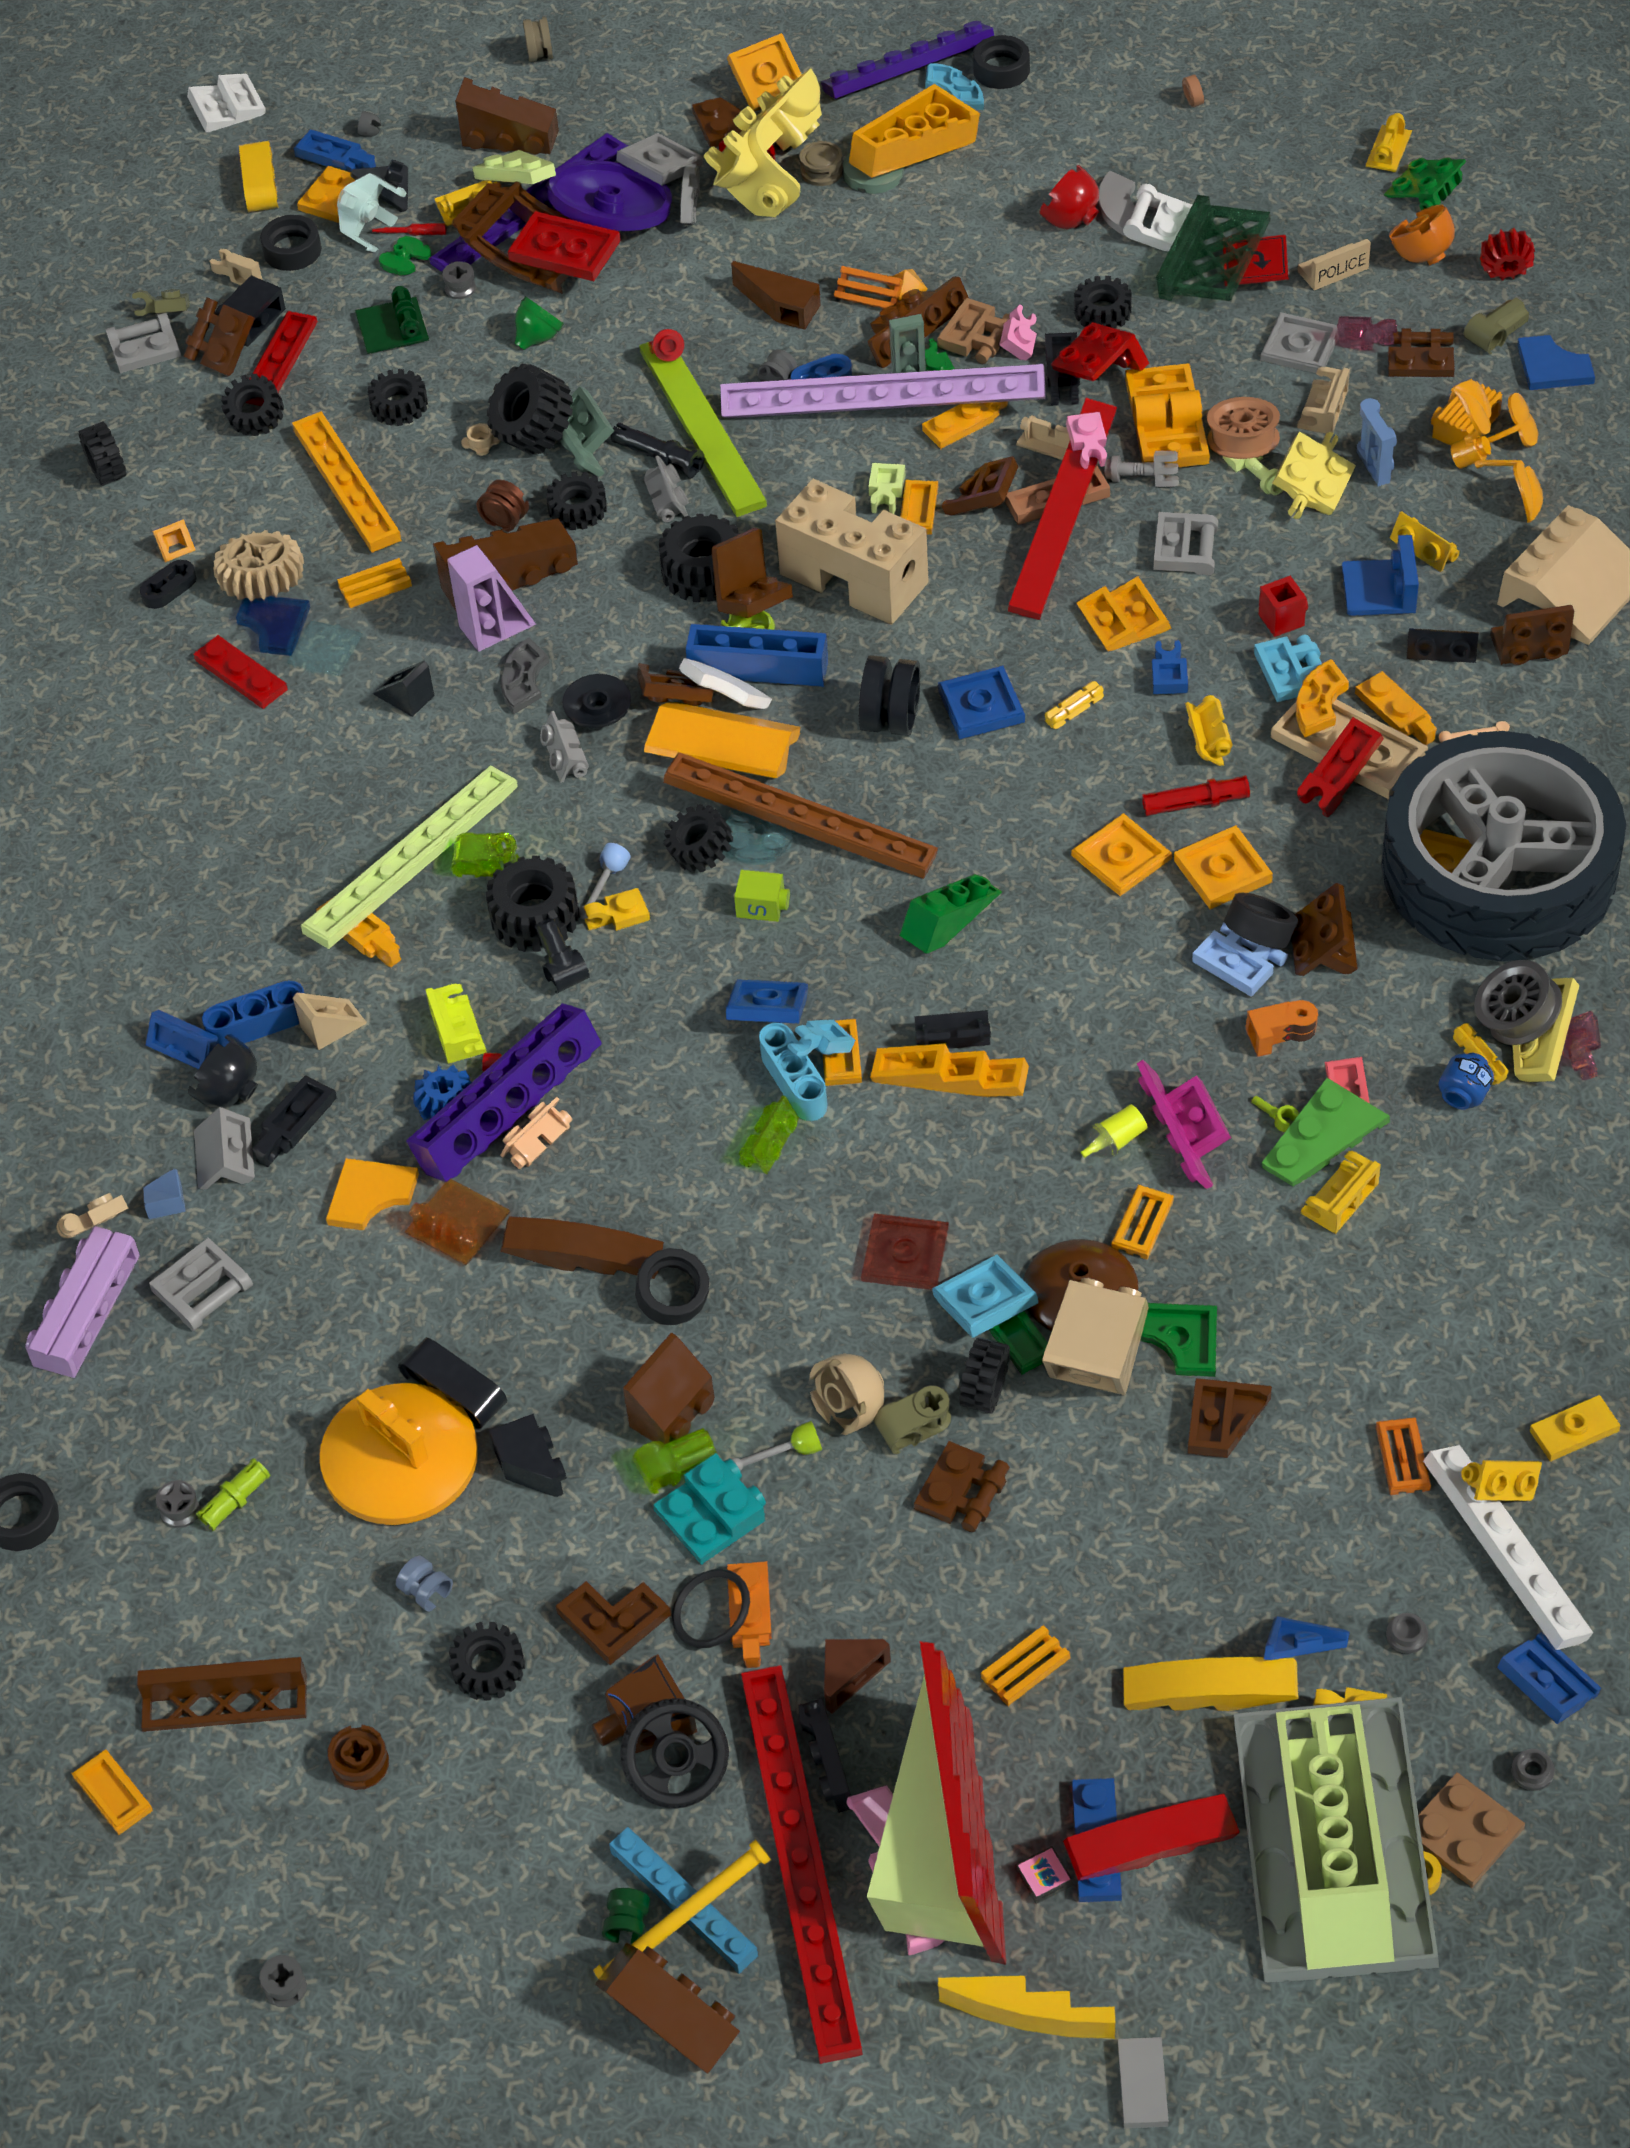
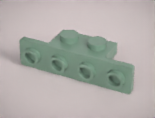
(586, 432)

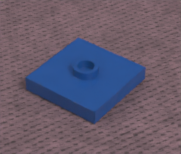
(981, 702)
(767, 1001)

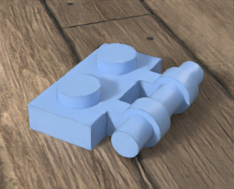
(1236, 964)

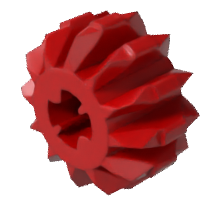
(1507, 254)

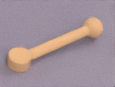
(1500, 726)

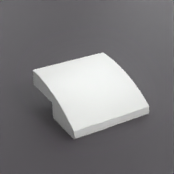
(237, 96)

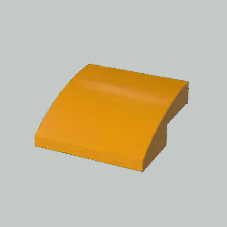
(1123, 614)

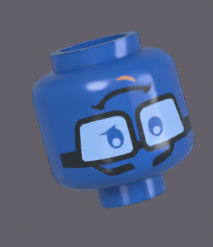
(1466, 1081)

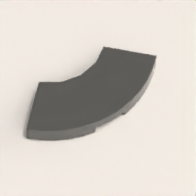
(517, 678)

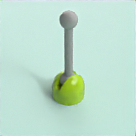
(803, 1440)

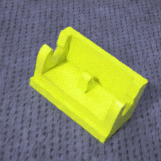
(455, 1023)

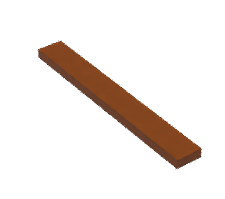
(800, 815)

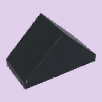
(408, 688)

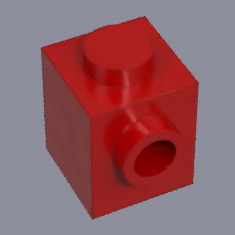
(1282, 606)

